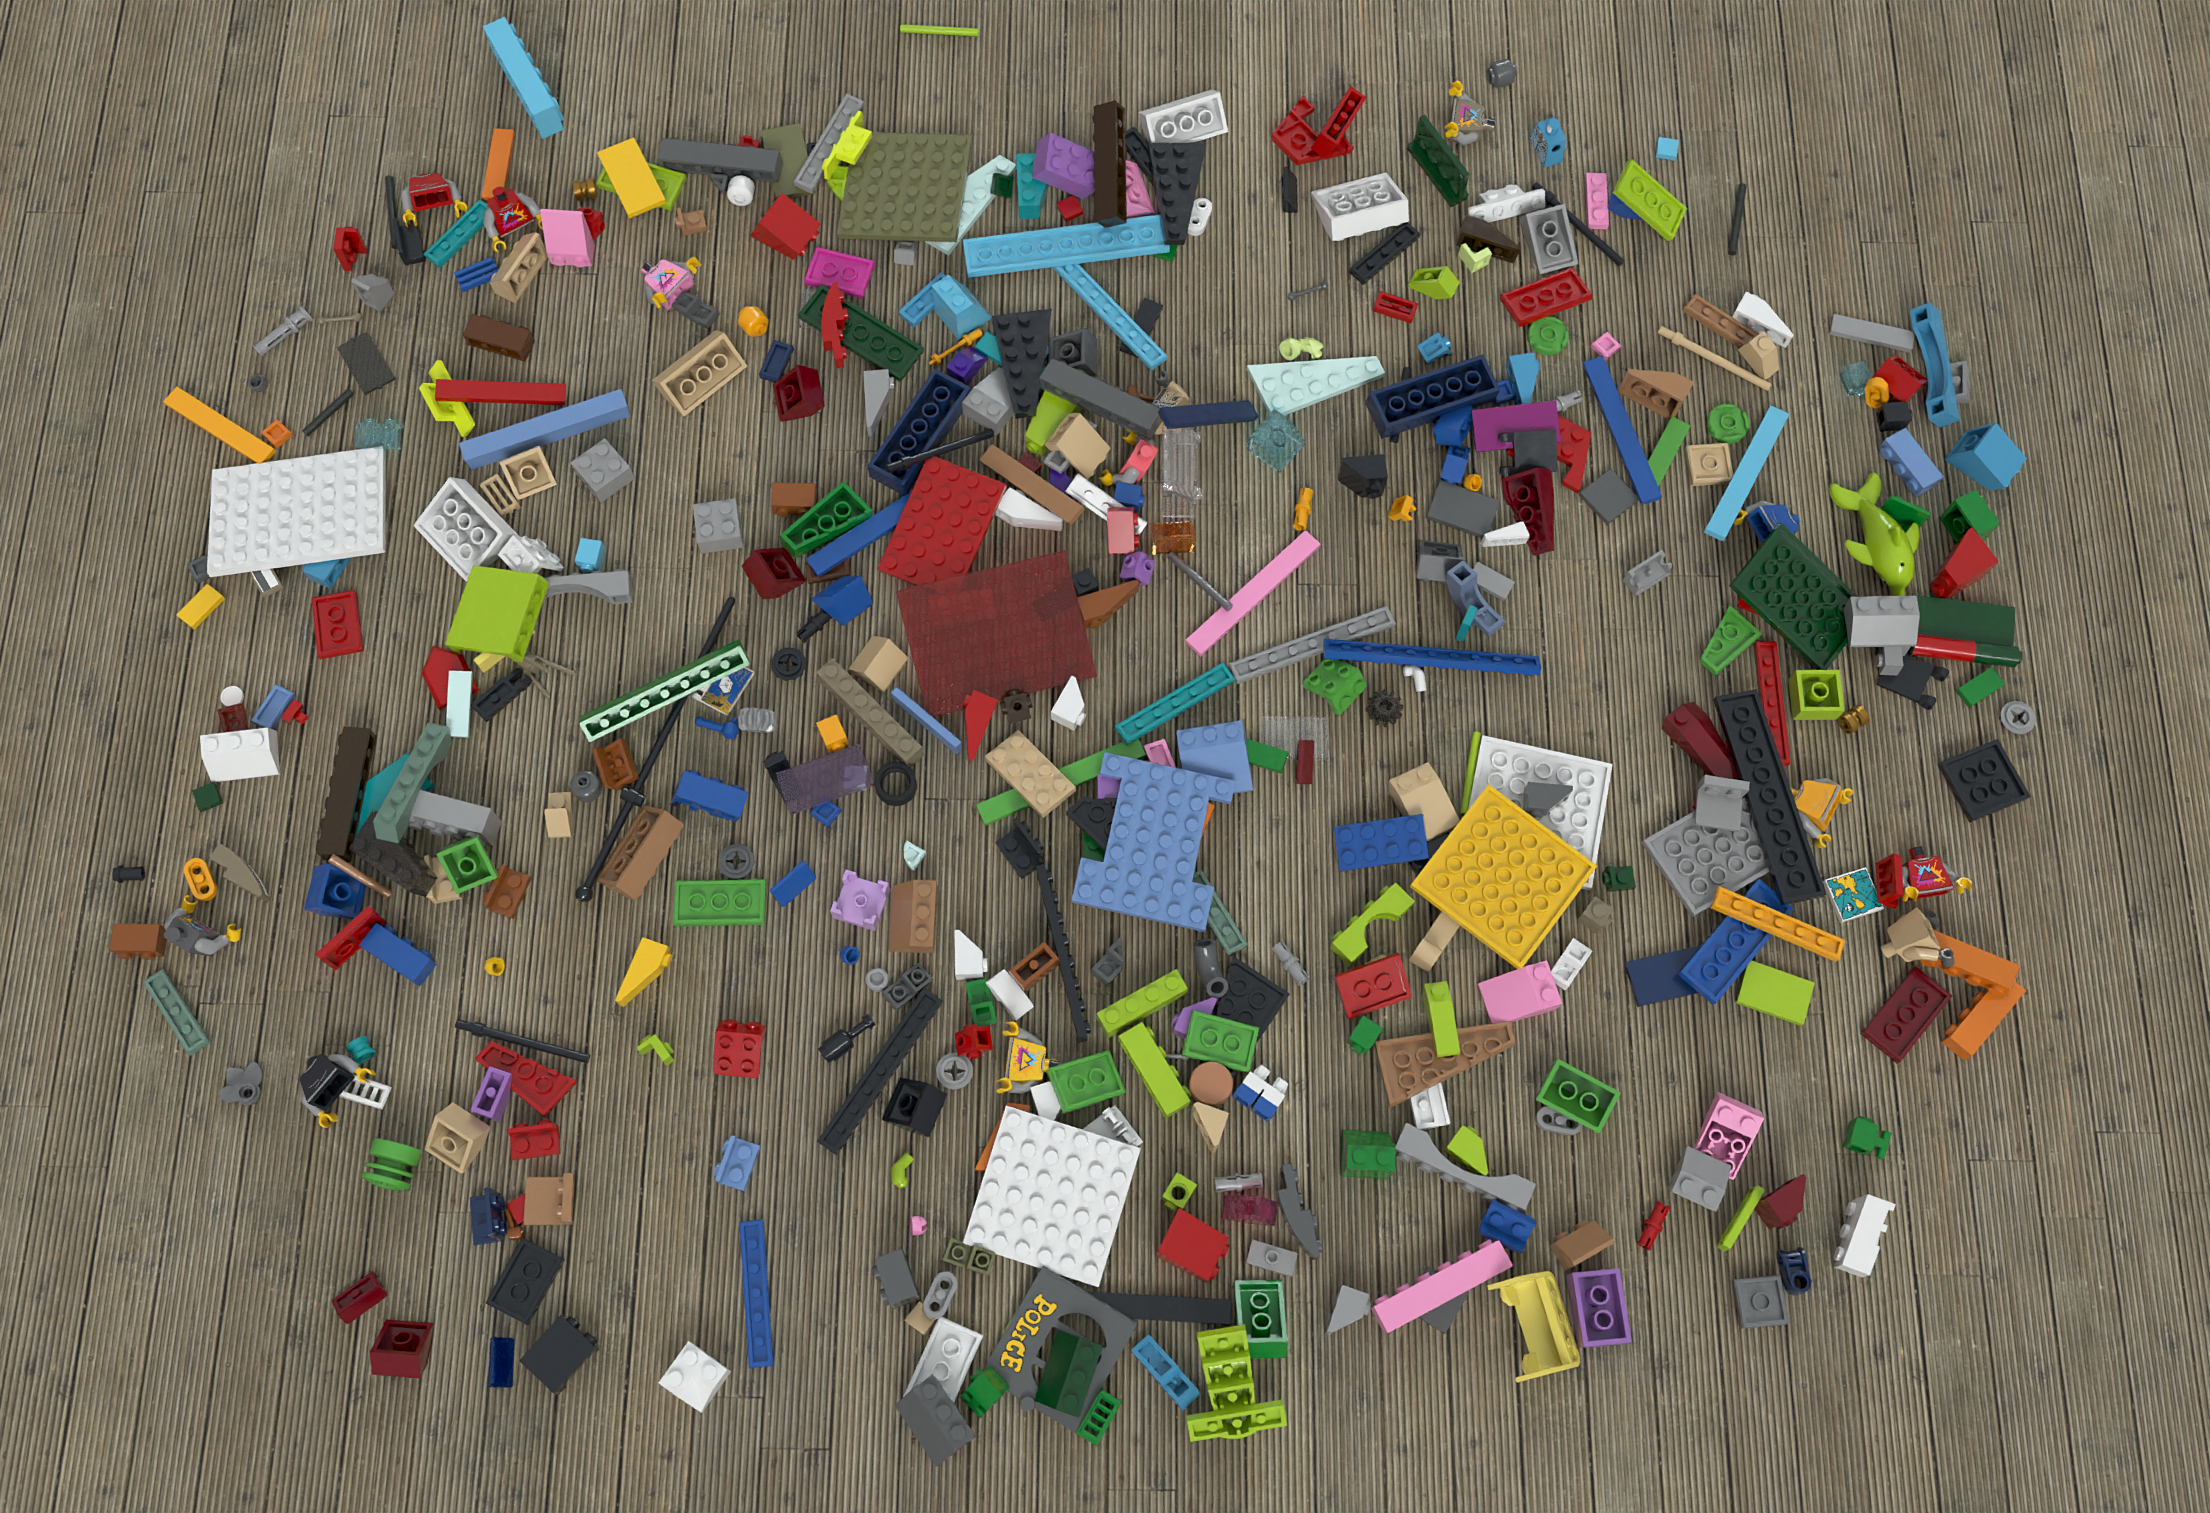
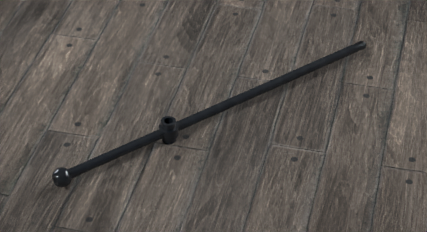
(633, 796)

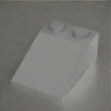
(1549, 238)
(990, 402)

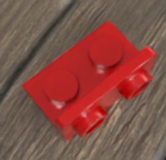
(347, 246)
(1889, 880)
(534, 1140)

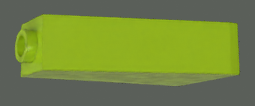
(1048, 417)

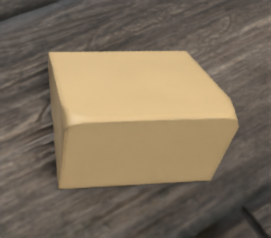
(918, 1319)

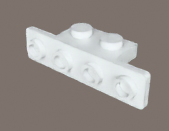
(1507, 203)

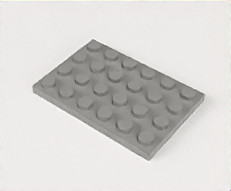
(1704, 858)

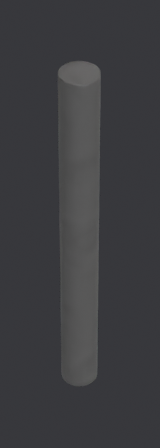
(1221, 600)

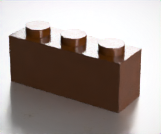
(498, 337)

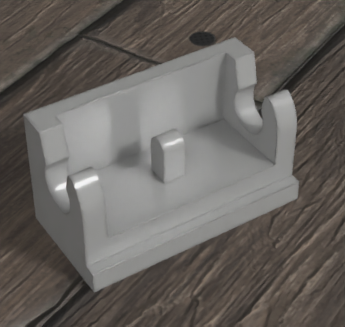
(1647, 573)

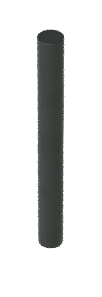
(391, 204)
(1737, 219)

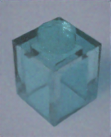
(1854, 377)

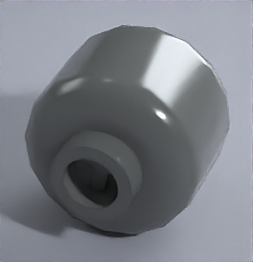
(1501, 73)
(586, 786)

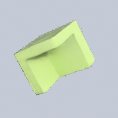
(1474, 260)

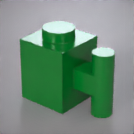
(1862, 1137)
(984, 1391)

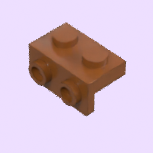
(615, 764)

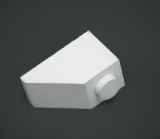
(1069, 706)
(968, 959)
(1046, 1101)

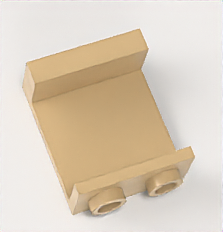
(1079, 444)

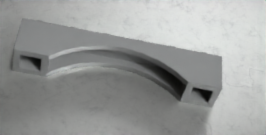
(611, 586)
(1418, 1147)

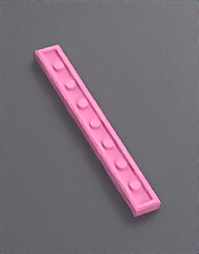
(1253, 593)

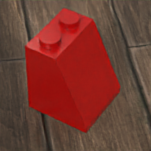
(786, 228)
(1963, 566)
(1193, 1246)

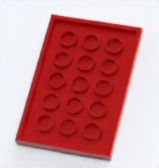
(942, 524)

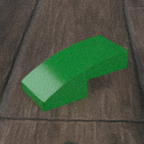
(981, 1002)

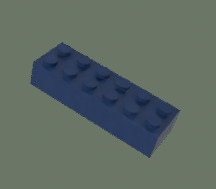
(1431, 395)
(919, 429)

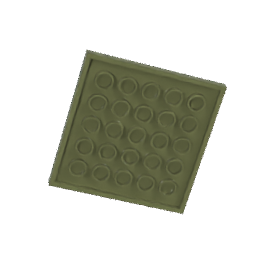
(907, 188)

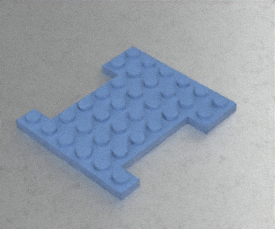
(1153, 844)

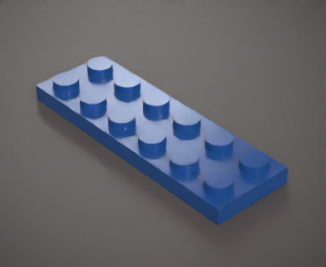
(1729, 948)

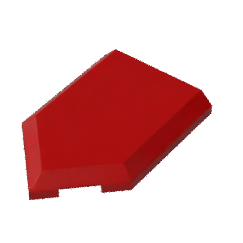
(437, 673)

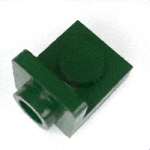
(1618, 878)

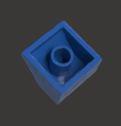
(334, 893)

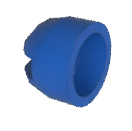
(849, 955)

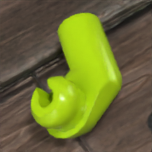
(898, 1170)

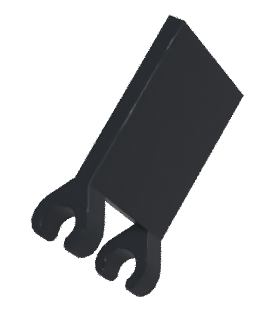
(1531, 451)
(1913, 679)

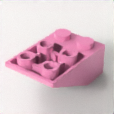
(1729, 1131)

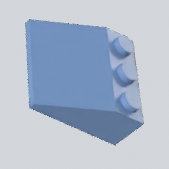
(1217, 752)

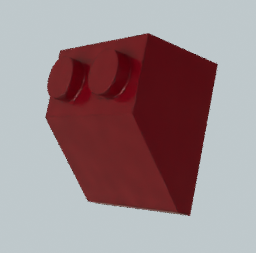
(798, 394)
(772, 572)
(1783, 1203)
(402, 1349)

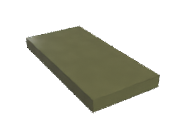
(793, 151)

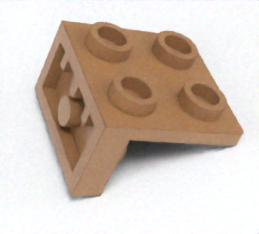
(549, 1200)

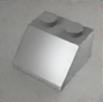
(1700, 1178)

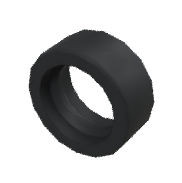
(891, 768)

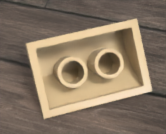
(519, 267)

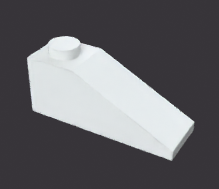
(1760, 317)

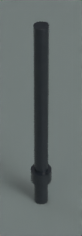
(1550, 199)
(906, 462)
(480, 1029)

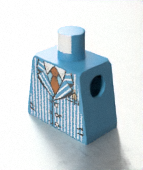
(1548, 141)

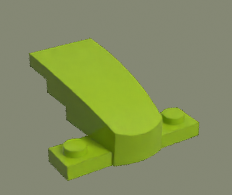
(1231, 1389)

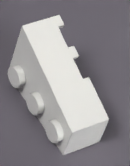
(1861, 1234)

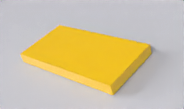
(631, 177)

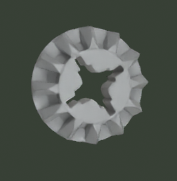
(2013, 709)
(946, 1063)

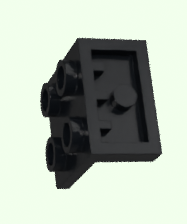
(1021, 849)

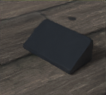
(1289, 192)

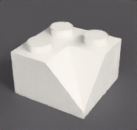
(694, 1377)

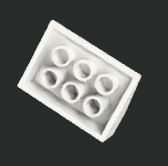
(1360, 206)
(463, 527)

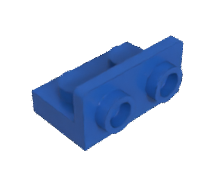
(1507, 1226)

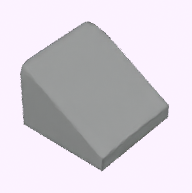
(905, 252)

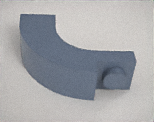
(1465, 592)

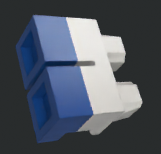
(1253, 1086)

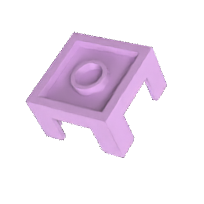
(860, 901)

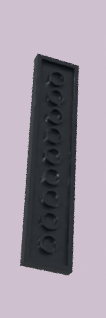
(1769, 797)

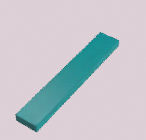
(1174, 703)

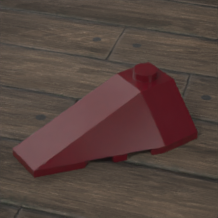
(1532, 502)
(1700, 740)

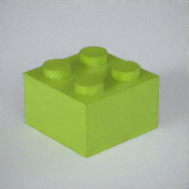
(1816, 694)

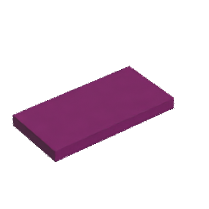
(1515, 418)

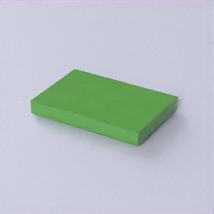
(1220, 1041)
(1086, 1081)

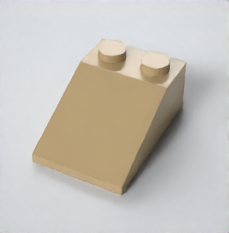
(1423, 793)

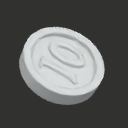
(231, 696)

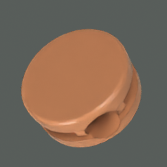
(1211, 1084)

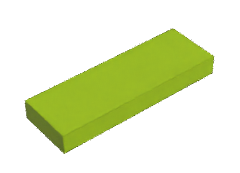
(1740, 1218)

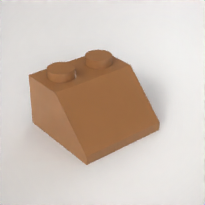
(1580, 1244)

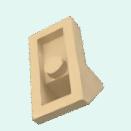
(559, 815)

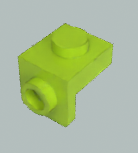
(663, 1049)

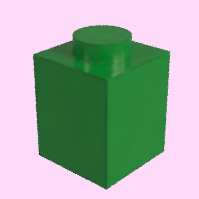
(1364, 1036)

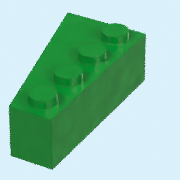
(825, 521)

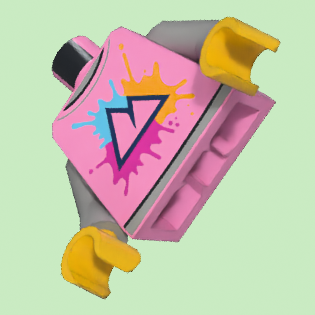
(668, 280)

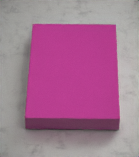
(848, 271)

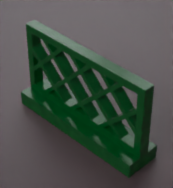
(1439, 163)

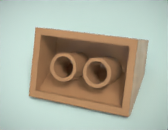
(913, 917)

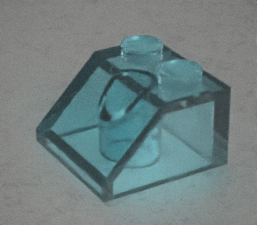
(1275, 441)

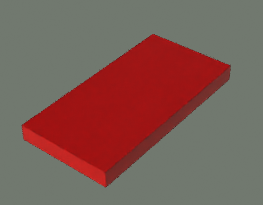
(1546, 297)

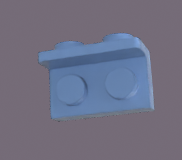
(736, 1163)

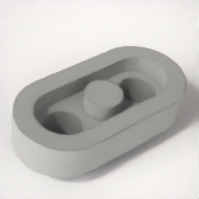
(1557, 1122)
(939, 1296)

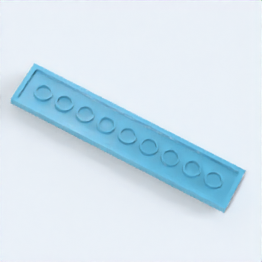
(1063, 246)

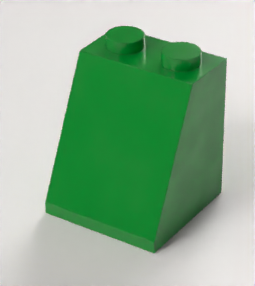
(1367, 1154)

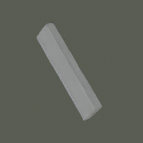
(1872, 333)

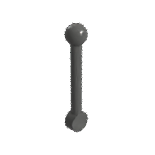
(1291, 295)

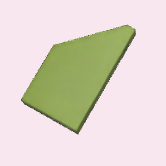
(838, 181)

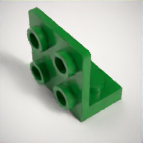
(1905, 512)

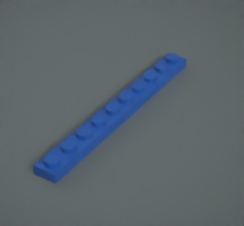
(1432, 657)

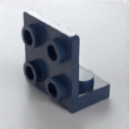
(487, 1217)

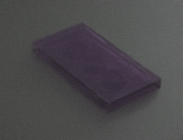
(825, 779)

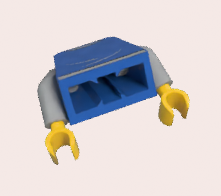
(1765, 516)

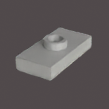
(1271, 1258)

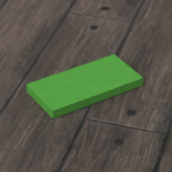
(719, 902)

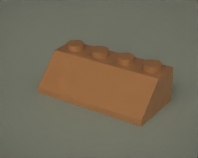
(640, 852)

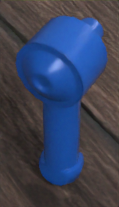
(728, 729)

